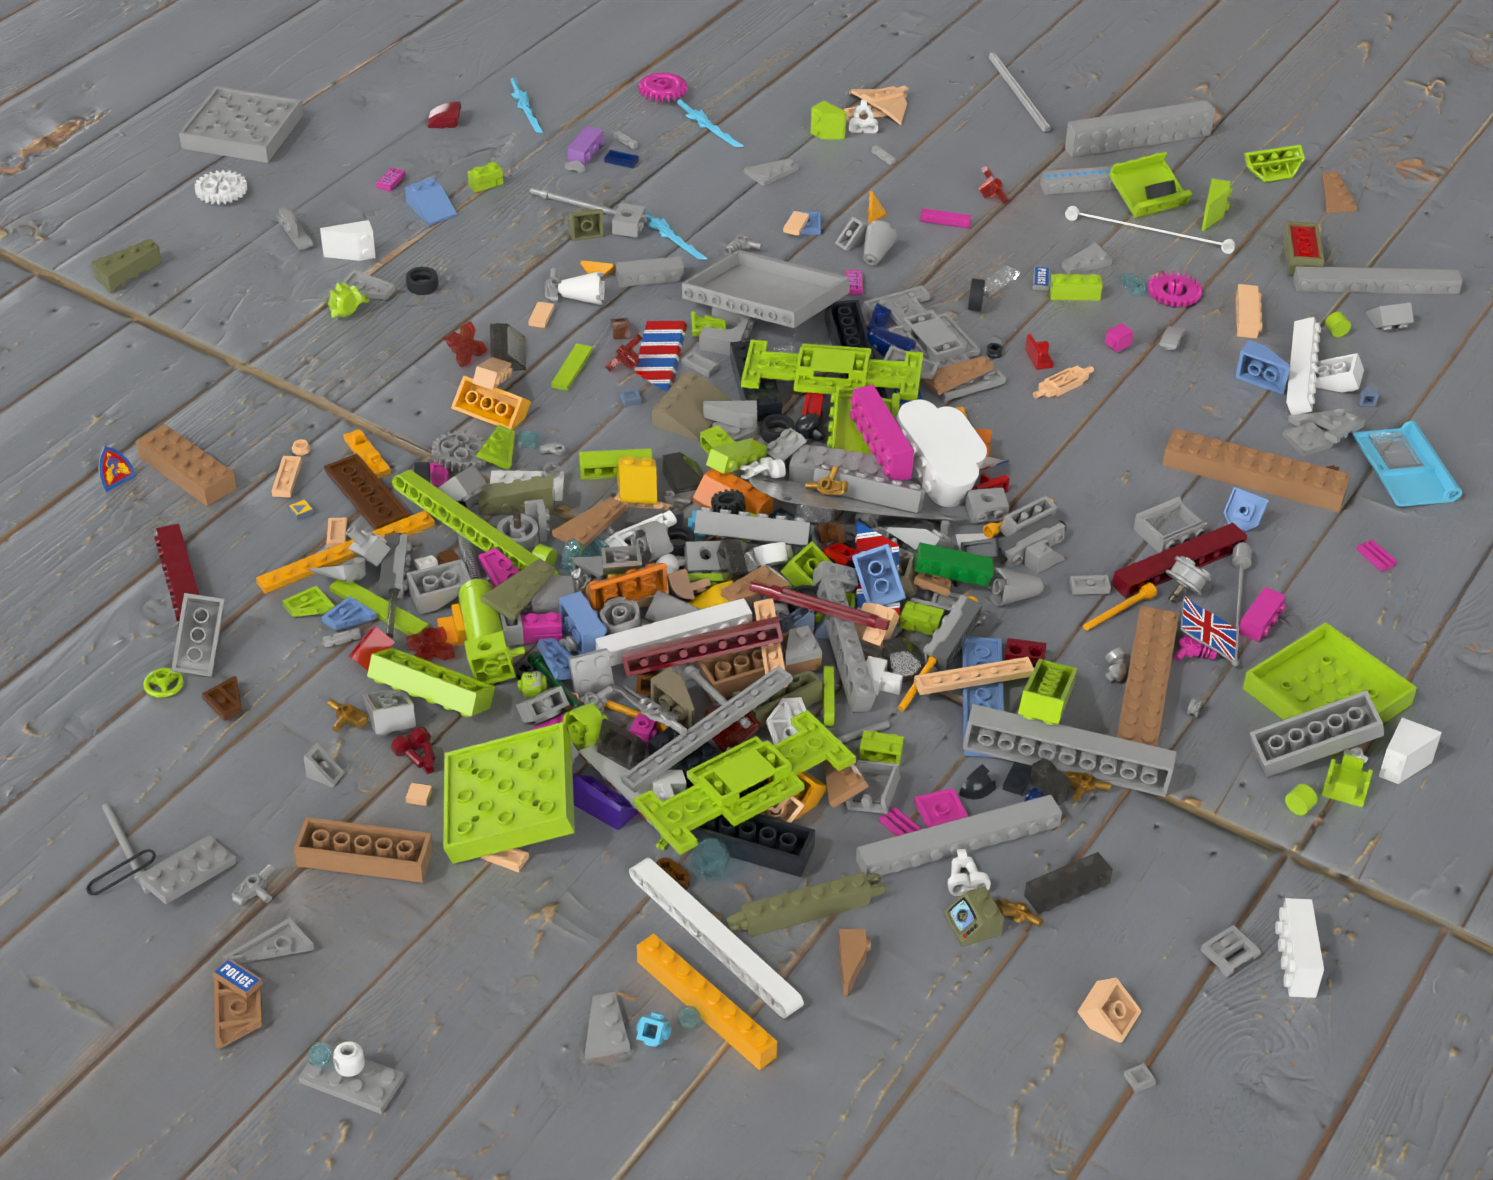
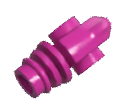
(1191, 648)

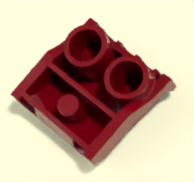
(444, 115)

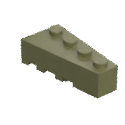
(126, 264)
(505, 498)
(803, 685)

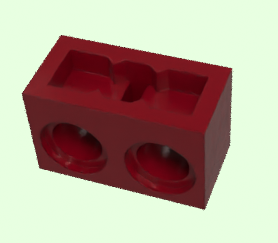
(1023, 648)

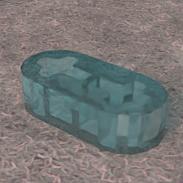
(1133, 284)
(571, 550)

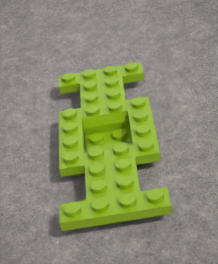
(826, 358)
(728, 774)

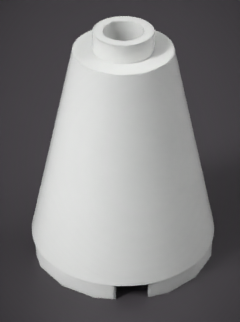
(584, 288)

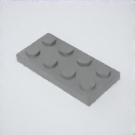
(187, 869)
(369, 1089)

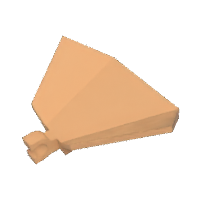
(889, 100)

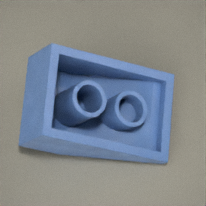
(429, 201)
(1262, 367)
(879, 576)

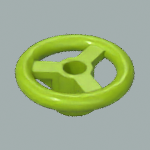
(163, 678)

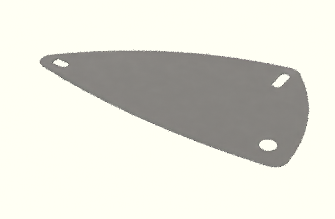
(801, 495)

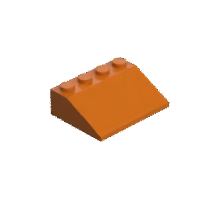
(631, 585)

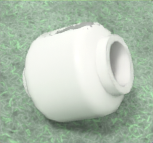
(348, 1058)

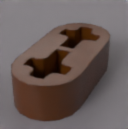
(675, 871)

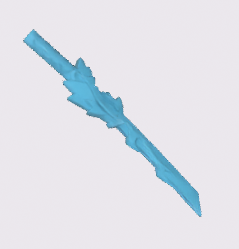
(523, 103)
(704, 122)
(664, 228)

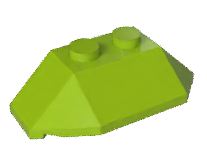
(1275, 163)

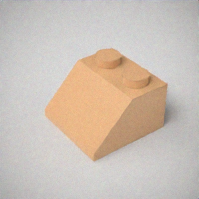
(875, 637)
(1109, 1009)

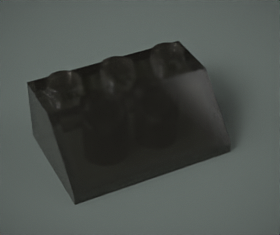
(508, 345)

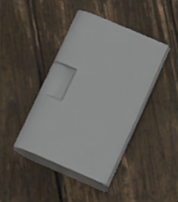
(665, 607)

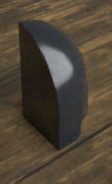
(977, 784)

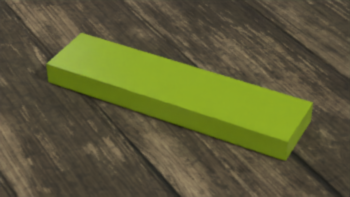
(571, 367)

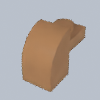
(681, 586)

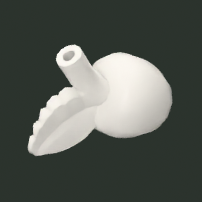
(672, 562)

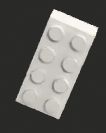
(1299, 948)

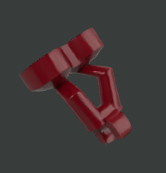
(416, 740)

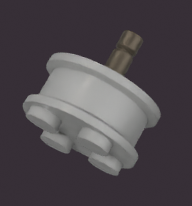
(520, 529)
(1187, 577)

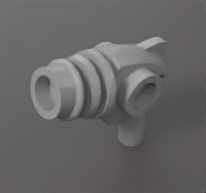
(741, 243)
(599, 698)

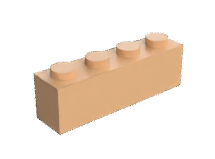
(1248, 311)
(492, 373)

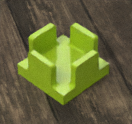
(1347, 781)

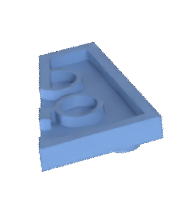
(556, 658)

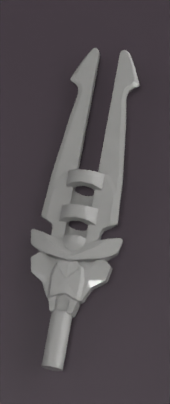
(652, 710)

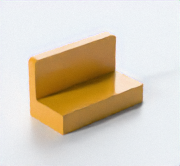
(453, 626)

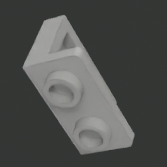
(537, 511)

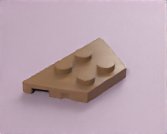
(235, 1014)

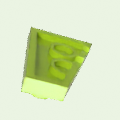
(499, 447)

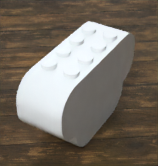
(945, 450)

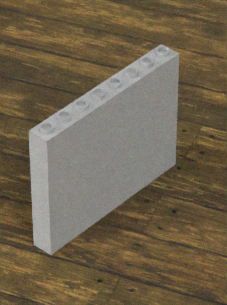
(766, 288)

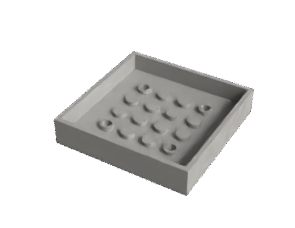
(241, 124)

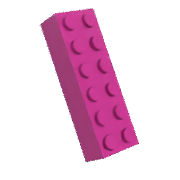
(882, 433)

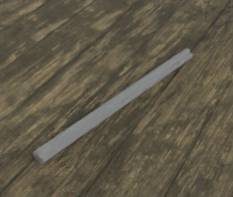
(1020, 93)

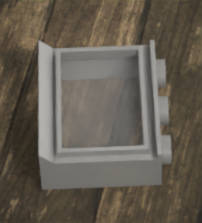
(1168, 525)

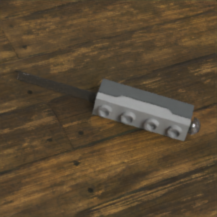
(1013, 547)
(393, 574)

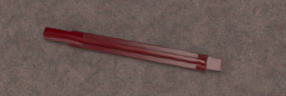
(820, 605)

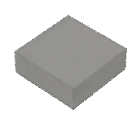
(1139, 1078)

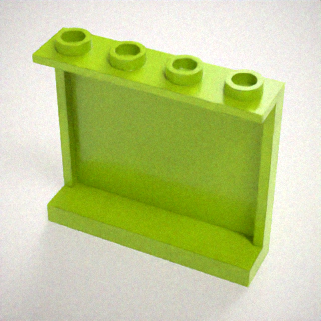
(1136, 174)
(843, 430)

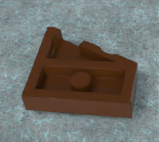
(224, 698)

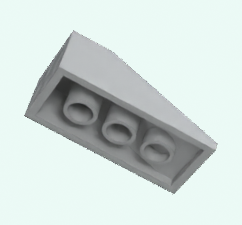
(198, 634)

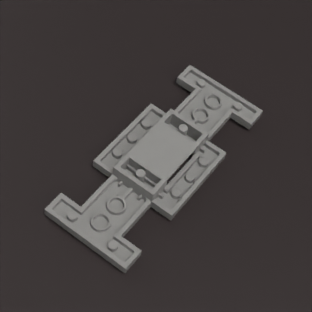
(940, 333)

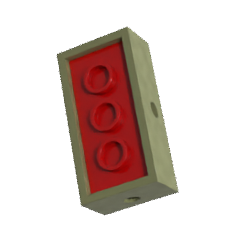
(1302, 245)

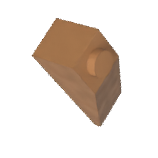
(852, 955)

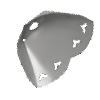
(344, 572)

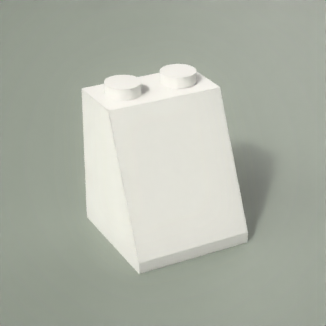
(1409, 751)

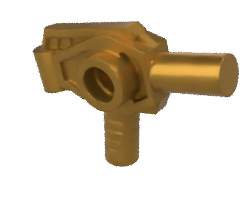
(829, 485)
(348, 715)
(1085, 783)
(1018, 911)

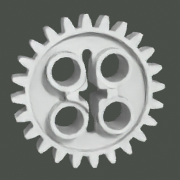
(220, 187)

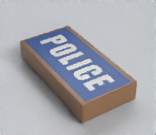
(237, 978)

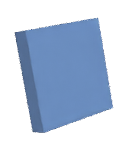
(813, 225)

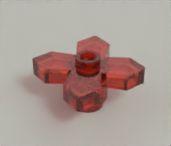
(992, 186)
(464, 344)
(626, 355)
(431, 644)

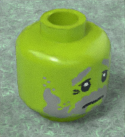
(532, 684)

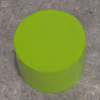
(1338, 324)
(545, 553)
(1301, 799)

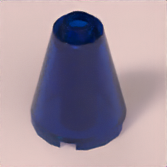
(883, 339)

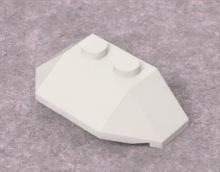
(780, 719)

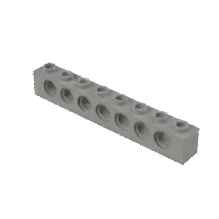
(847, 650)

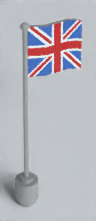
(1211, 629)

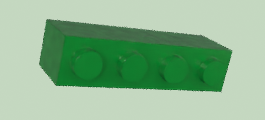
(953, 564)

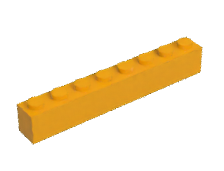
(712, 1004)

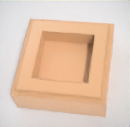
(418, 794)

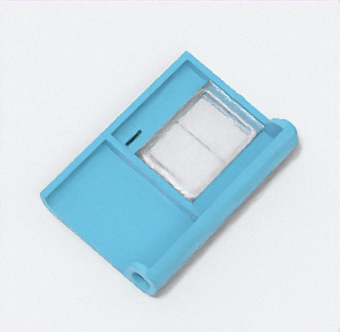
(1408, 465)

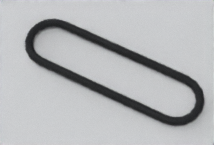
(118, 866)

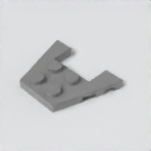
(1336, 421)

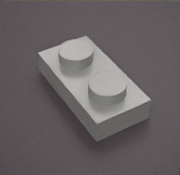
(1090, 584)

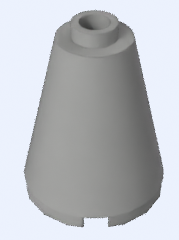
(878, 241)
(1013, 586)

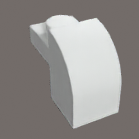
(773, 554)
(881, 678)
(669, 784)

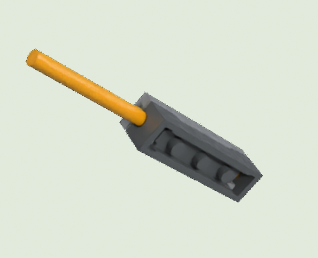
(948, 639)

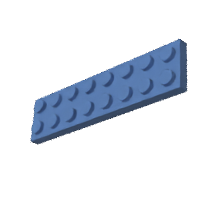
(978, 652)

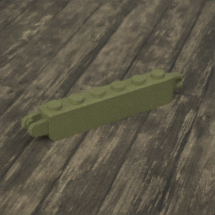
(806, 904)

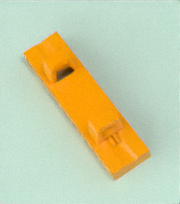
(360, 444)

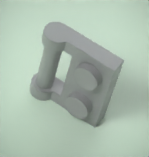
(1226, 944)

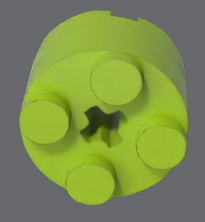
(584, 725)

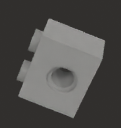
(629, 220)
(986, 505)
(695, 564)
(543, 705)

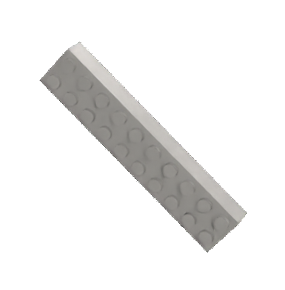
(1139, 128)
(1070, 749)

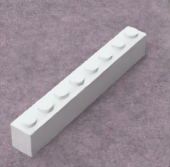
(1303, 366)
(681, 626)

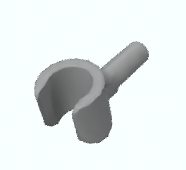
(671, 499)

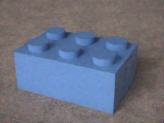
(580, 622)

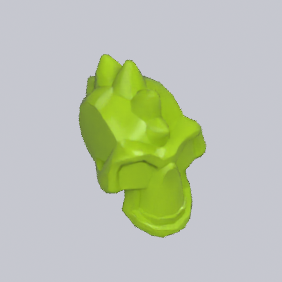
(345, 300)

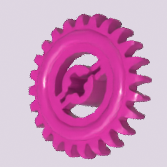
(662, 86)
(1192, 294)

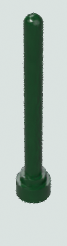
(538, 662)

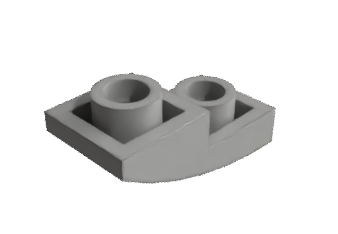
(1172, 337)

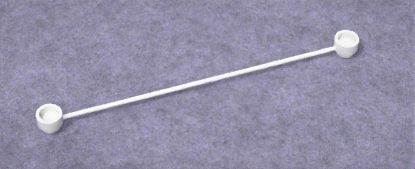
(1227, 246)

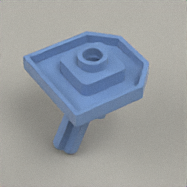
(1245, 509)

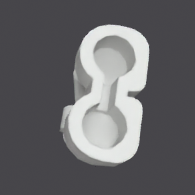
(858, 125)
(766, 467)
(960, 882)

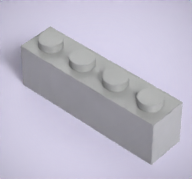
(649, 271)

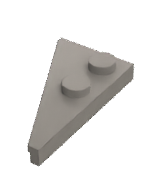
(278, 941)

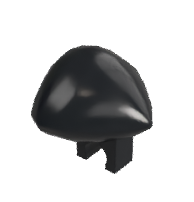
(808, 426)

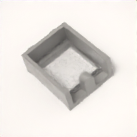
(882, 782)

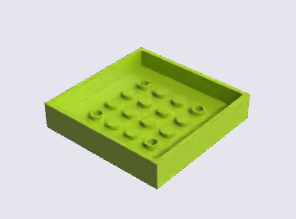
(1324, 670)
(508, 793)

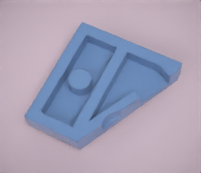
(348, 614)

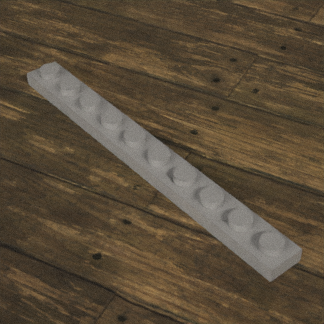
(706, 729)

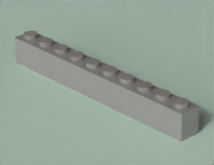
(1377, 280)
(966, 833)

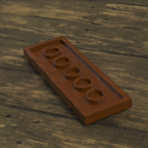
(366, 491)

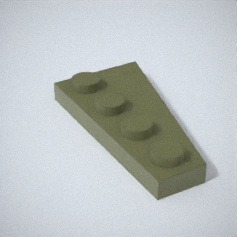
(517, 592)

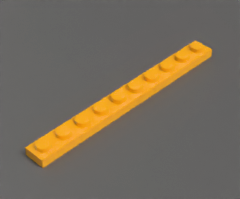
(337, 554)

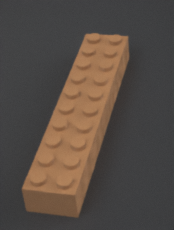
(1256, 470)
(1148, 676)

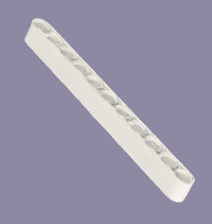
(716, 938)

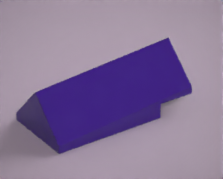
(601, 801)

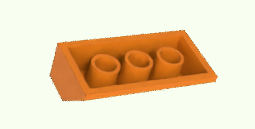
(715, 481)

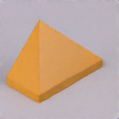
(875, 208)
(592, 267)

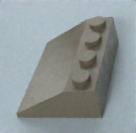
(682, 406)

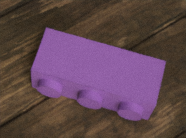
(585, 145)

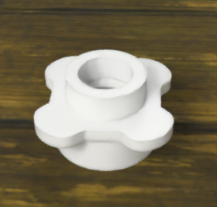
(1357, 752)

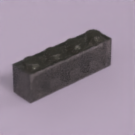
(1068, 883)

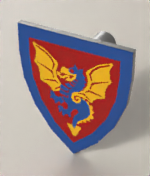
(114, 468)

